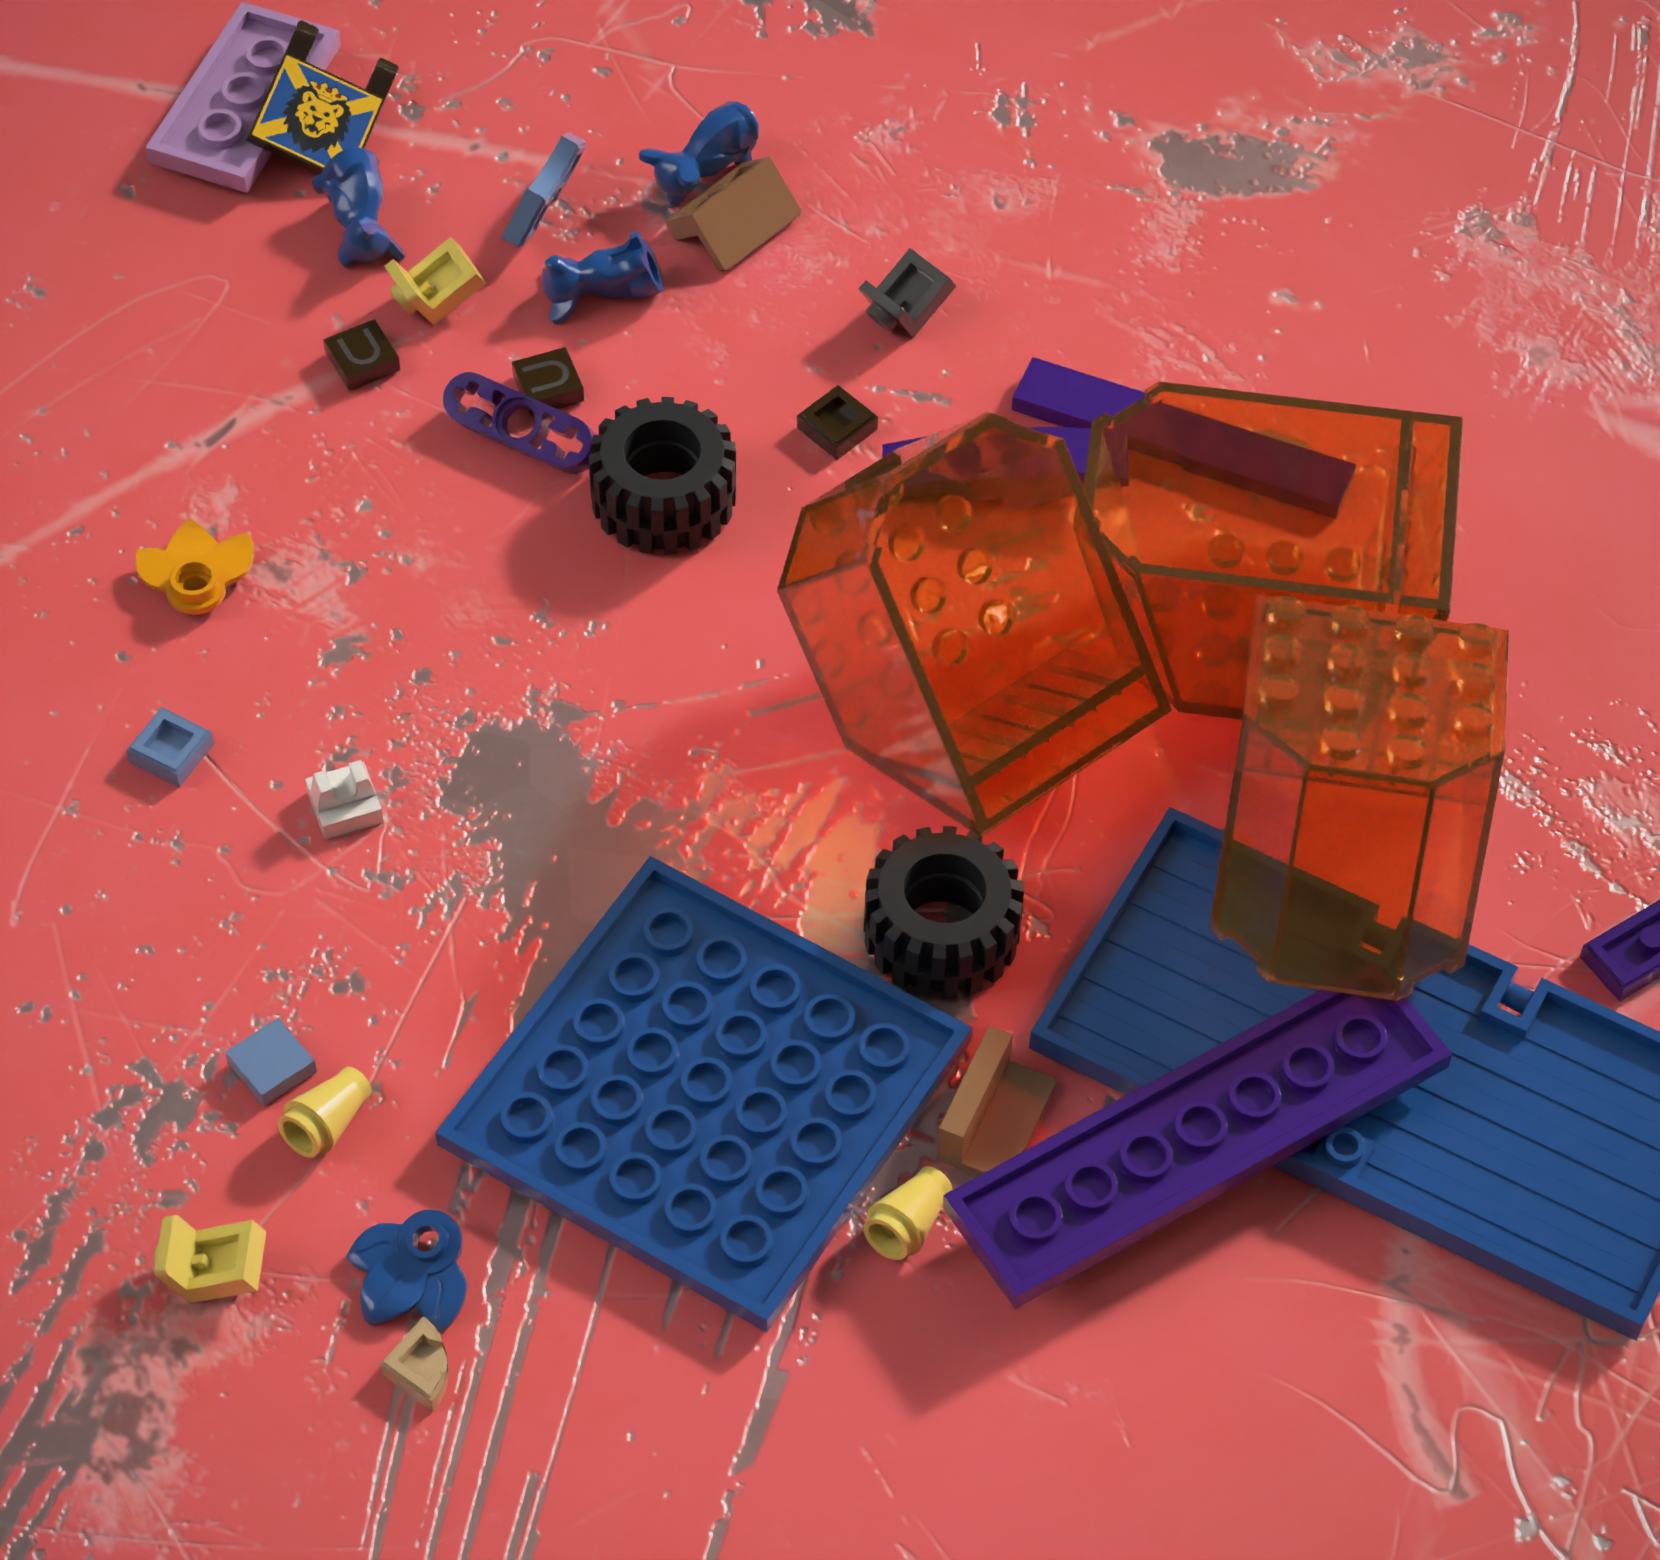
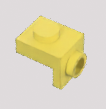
(436, 282)
(209, 1260)

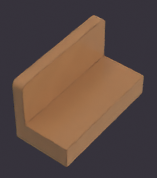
(737, 212)
(993, 1108)

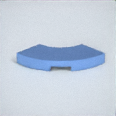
(544, 189)

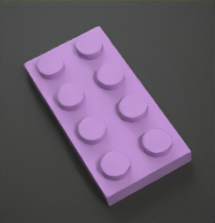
(218, 106)

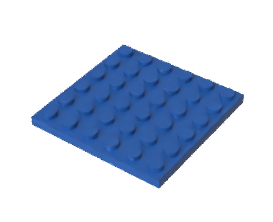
(706, 1091)

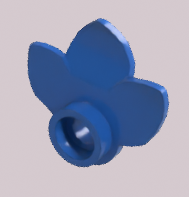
(407, 1277)

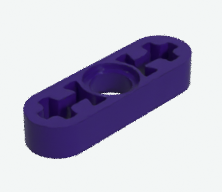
(479, 420)

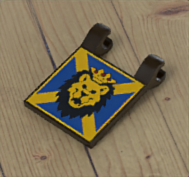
(314, 112)

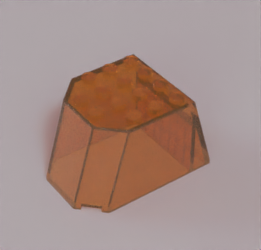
(1272, 498)
(970, 620)
(1359, 794)

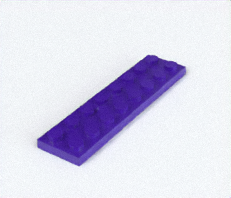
(1190, 1137)

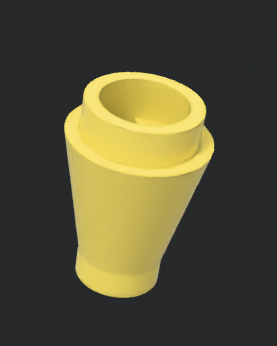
(321, 1115)
(905, 1216)

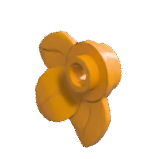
(195, 562)

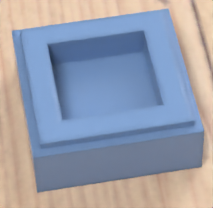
(170, 747)
(271, 1062)

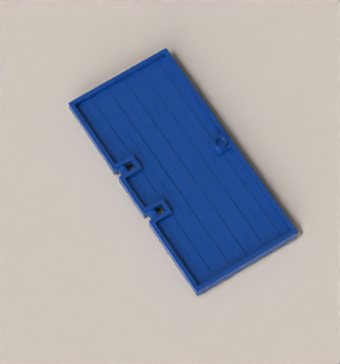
(1514, 1156)

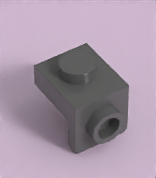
(907, 294)

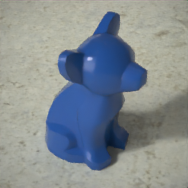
(720, 139)
(356, 195)
(613, 273)

